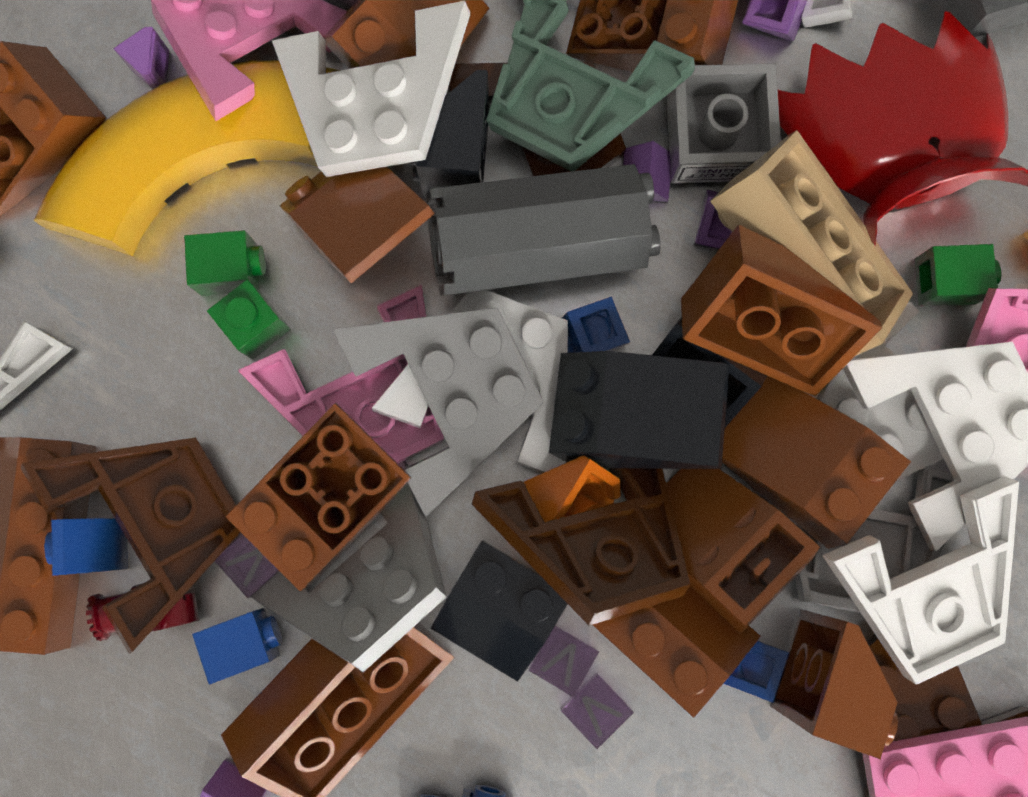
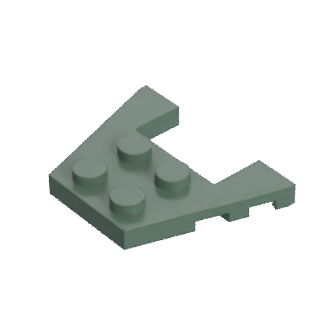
(565, 105)

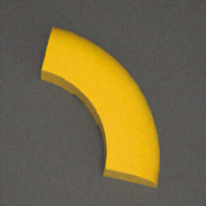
(159, 144)

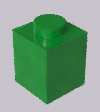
(222, 261)
(956, 274)
(248, 320)

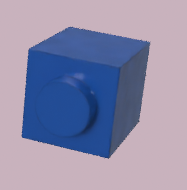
(238, 645)

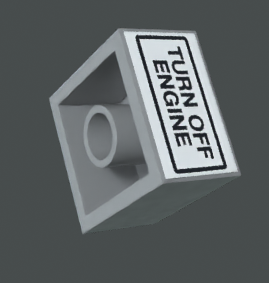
(722, 121)

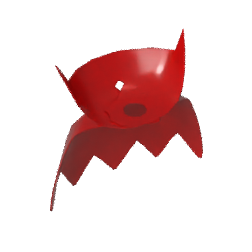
(877, 118)

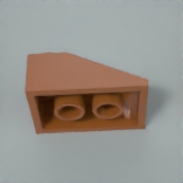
(386, 29)
(355, 216)
(774, 313)
(811, 461)

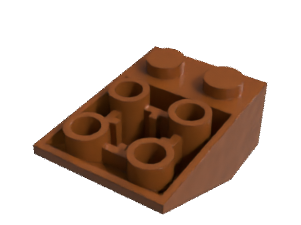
(623, 30)
(40, 119)
(319, 498)
(735, 544)

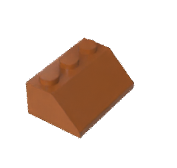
(681, 647)
(837, 686)

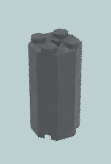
(542, 228)

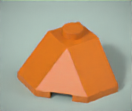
(573, 489)

